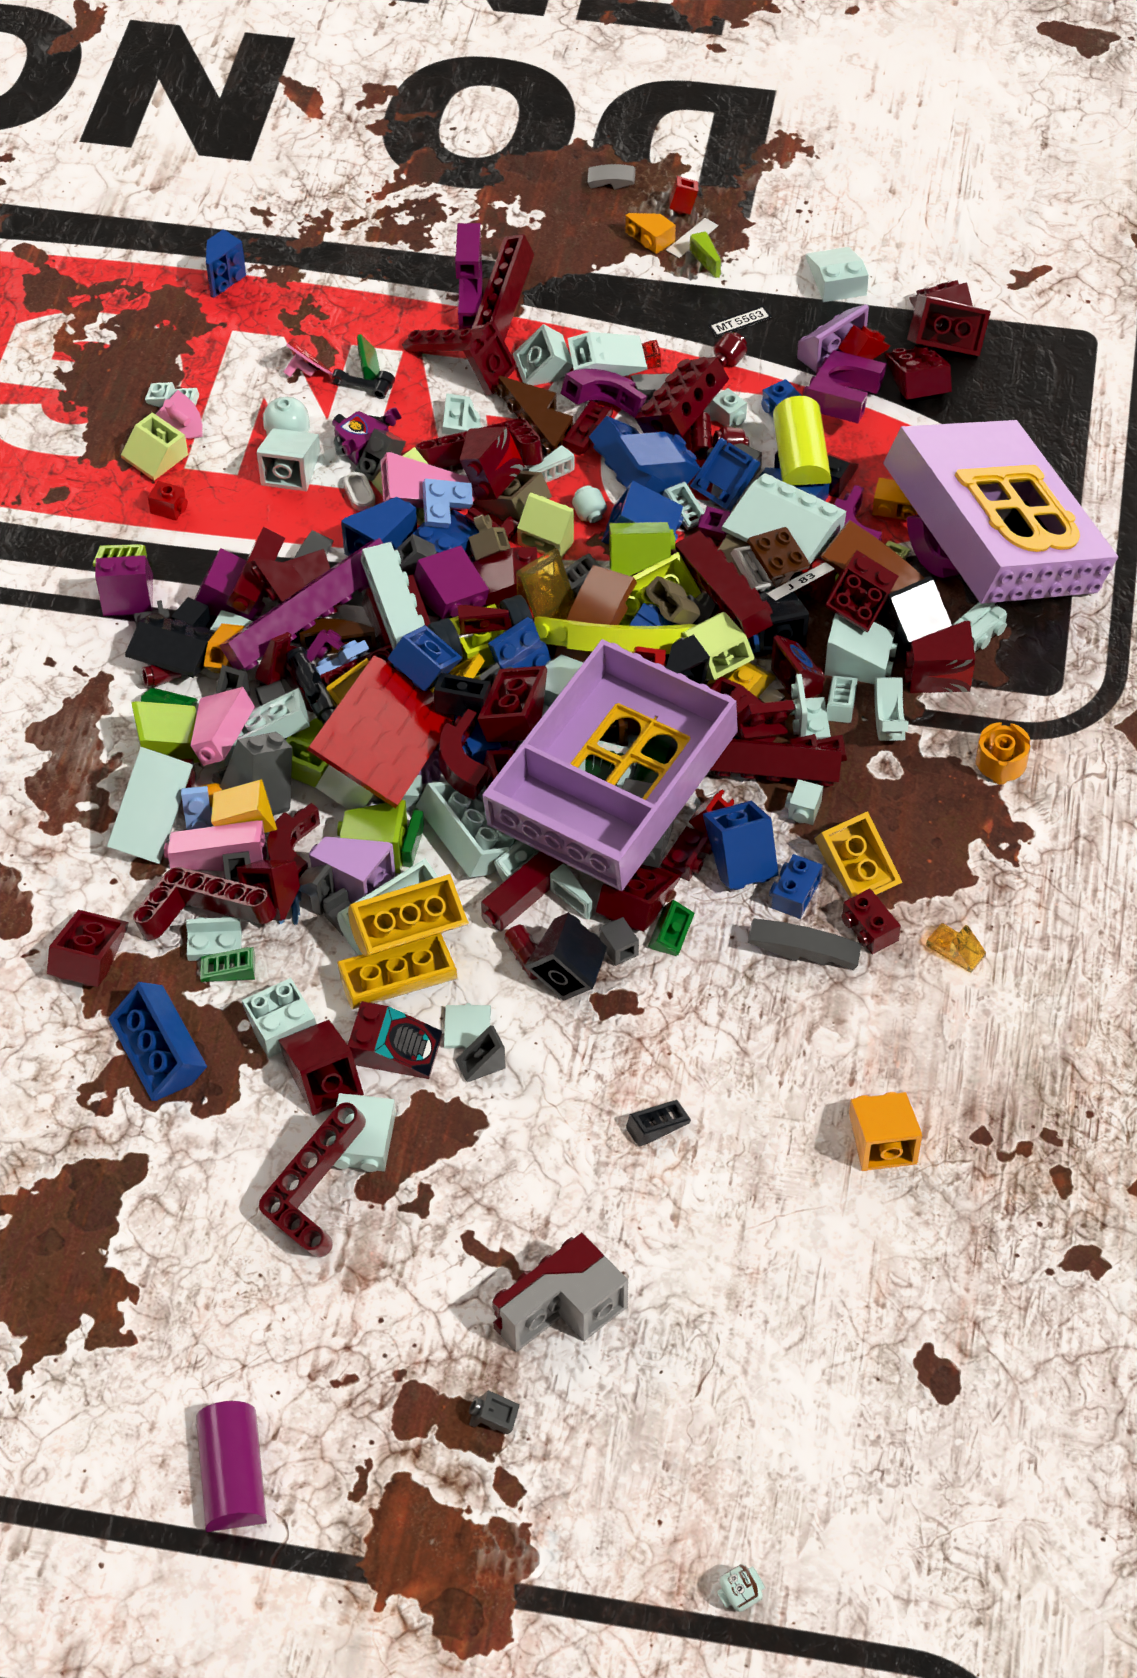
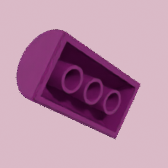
(230, 1466)

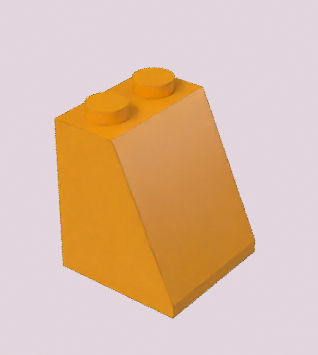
(885, 1131)

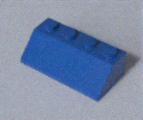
(617, 460)
(156, 1041)

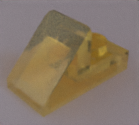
(957, 947)

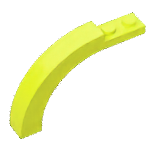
(587, 635)

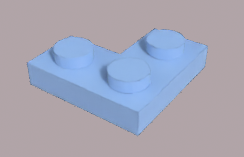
(440, 496)
(350, 652)
(196, 807)

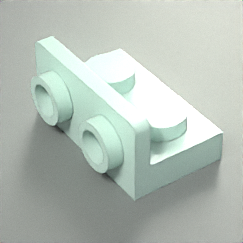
(212, 936)

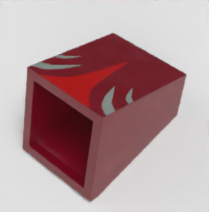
(490, 461)
(941, 661)

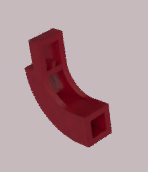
(457, 768)
(289, 832)

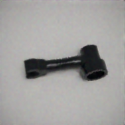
(380, 385)

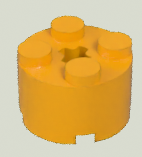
(1003, 752)

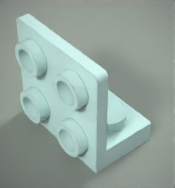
(809, 713)

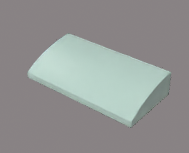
(282, 715)
(150, 805)

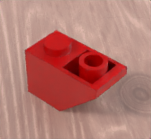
(864, 343)

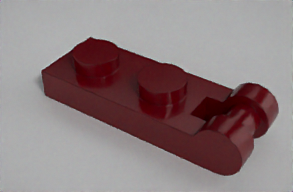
(578, 436)

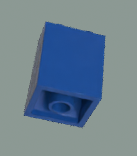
(644, 505)
(389, 521)
(742, 844)

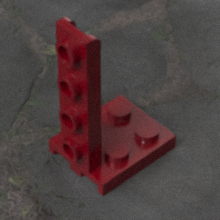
(482, 348)

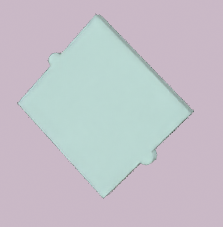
(465, 1024)

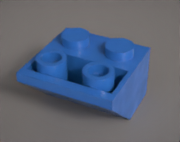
(224, 262)

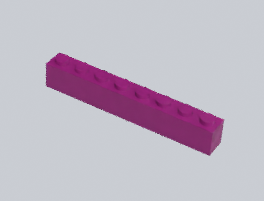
(298, 610)

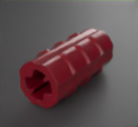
(701, 436)
(521, 945)

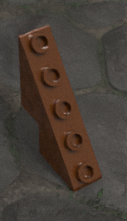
(539, 410)

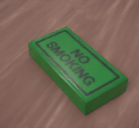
(412, 838)

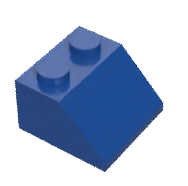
(423, 657)

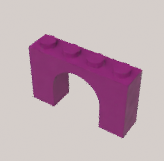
(469, 272)
(832, 381)

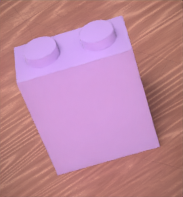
(355, 864)

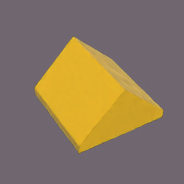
(243, 804)

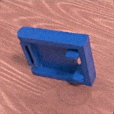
(729, 470)

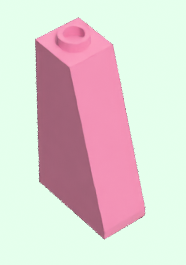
(404, 478)
(219, 724)
(204, 846)

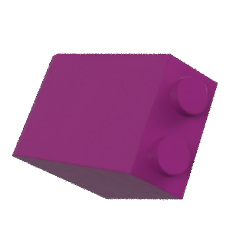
(449, 581)
(220, 582)
(124, 585)

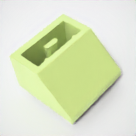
(154, 446)
(546, 525)
(723, 643)

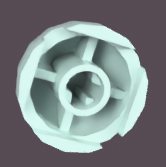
(286, 414)

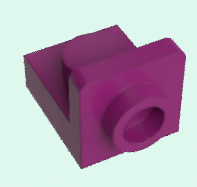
(319, 647)

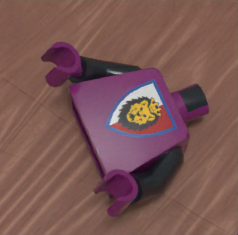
(355, 431)

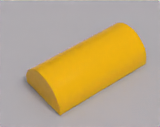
(406, 915)
(396, 971)

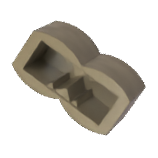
(672, 601)

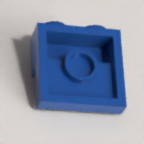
(520, 647)

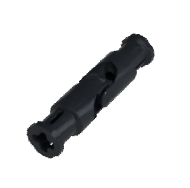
(311, 682)

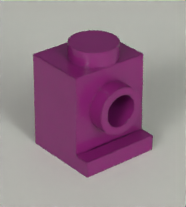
(712, 521)

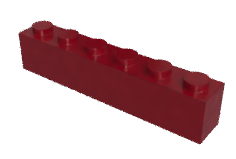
(505, 284)
(724, 584)
(780, 761)

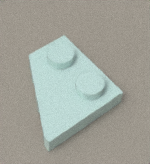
(459, 415)

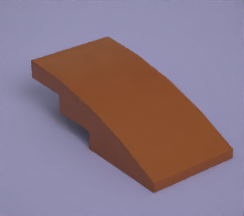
(856, 538)
(599, 602)

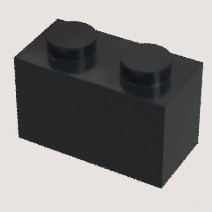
(457, 693)

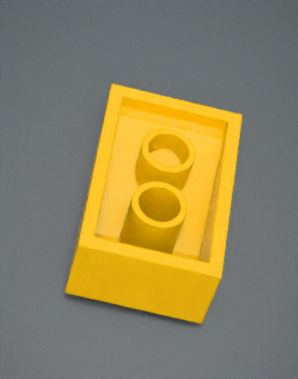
(858, 856)

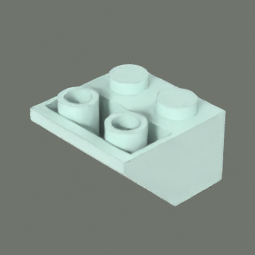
(277, 1014)

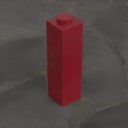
(247, 585)
(519, 891)

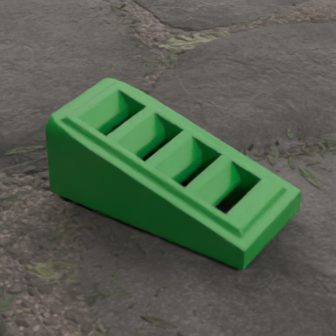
(237, 956)

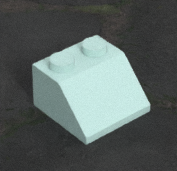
(543, 357)

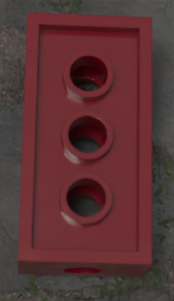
(683, 396)

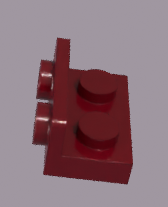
(764, 719)
(688, 853)

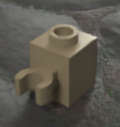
(489, 539)

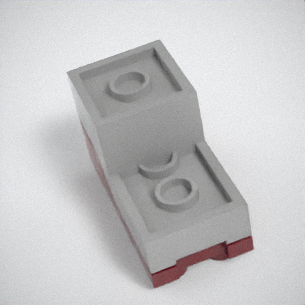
(568, 1285)

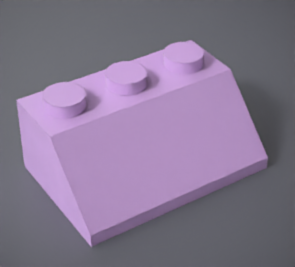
(828, 337)

